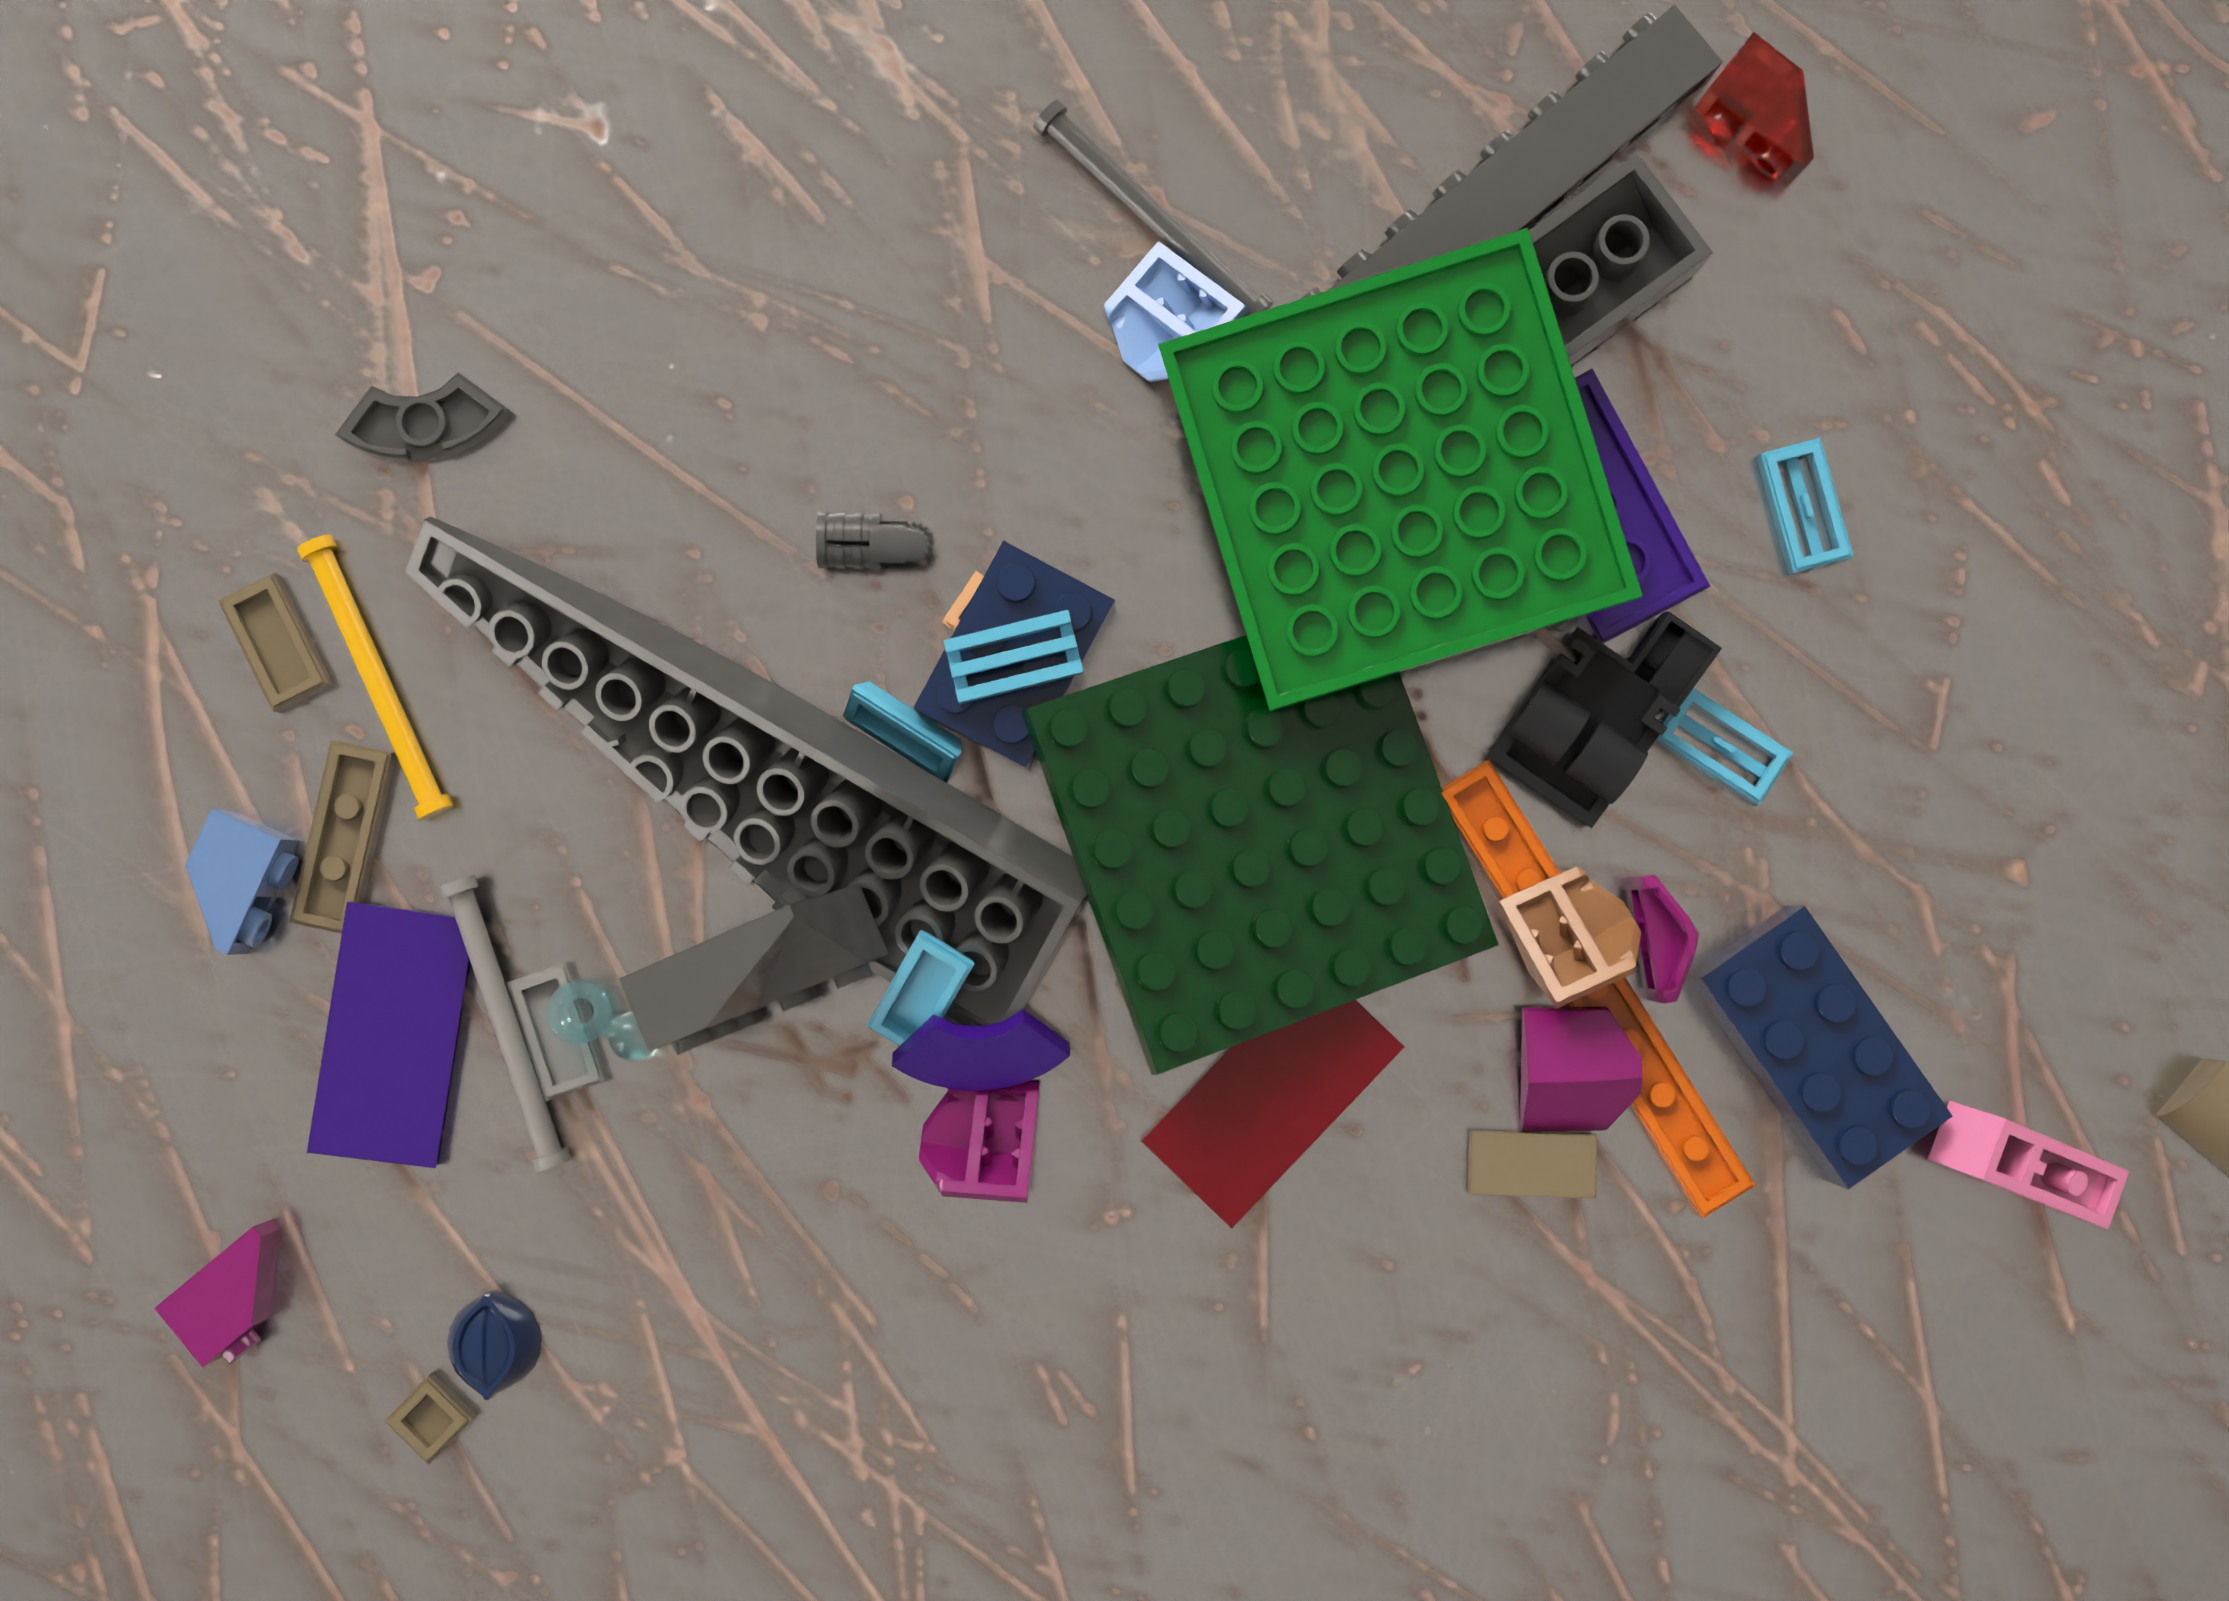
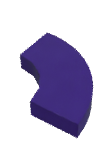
(980, 1055)

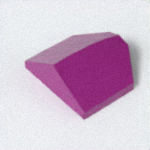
(1666, 938)
(1575, 1069)
(983, 1143)

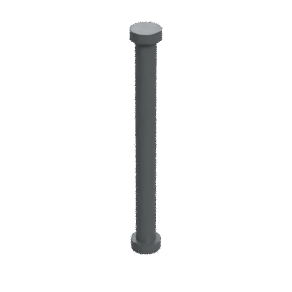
(1143, 205)

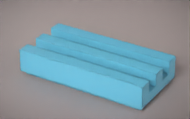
(1781, 511)
(1007, 632)
(1767, 775)

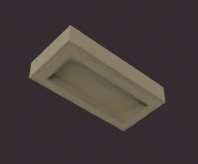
(275, 642)
(1532, 1164)

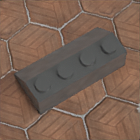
(1614, 254)

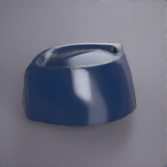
(493, 1343)

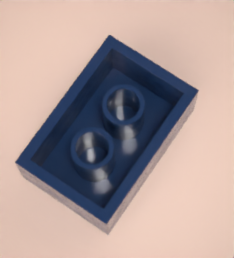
(1010, 592)

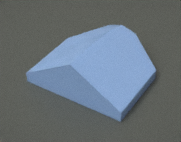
(1161, 303)

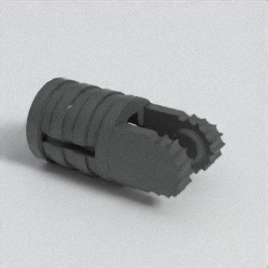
(868, 540)

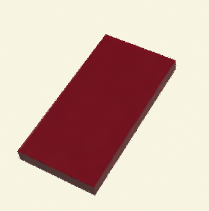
(1268, 1105)

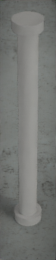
(505, 1023)

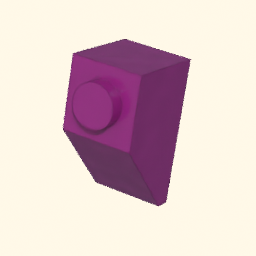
(227, 1298)

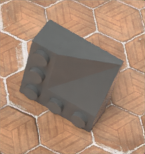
(771, 959)

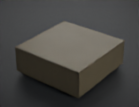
(430, 1418)

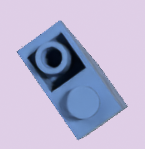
(236, 876)

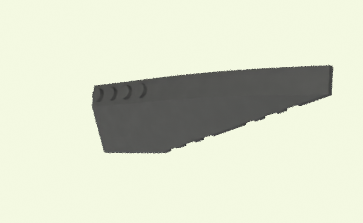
(772, 777)

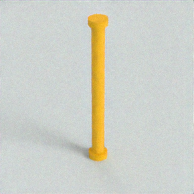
(375, 677)

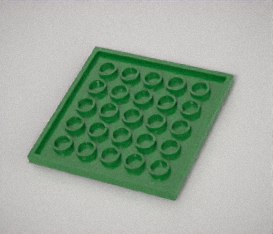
(1400, 470)

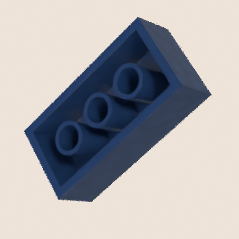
(1818, 1046)

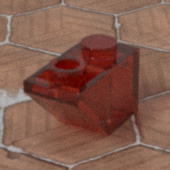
(1762, 108)

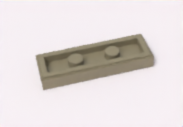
(342, 834)

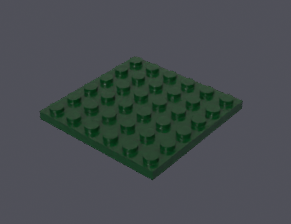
(1254, 852)

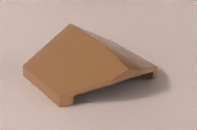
(1572, 935)

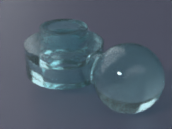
(621, 1030)

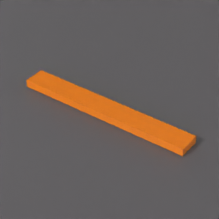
(1668, 1101)

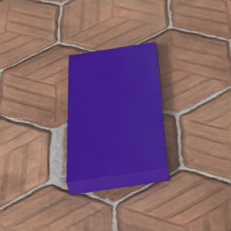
(1655, 543)
(390, 1036)

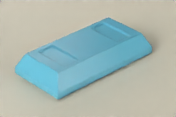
(903, 729)
(921, 987)

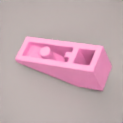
(2029, 1164)

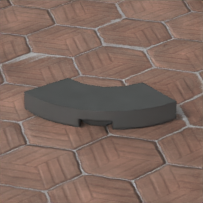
(425, 425)

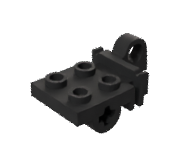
(1595, 719)

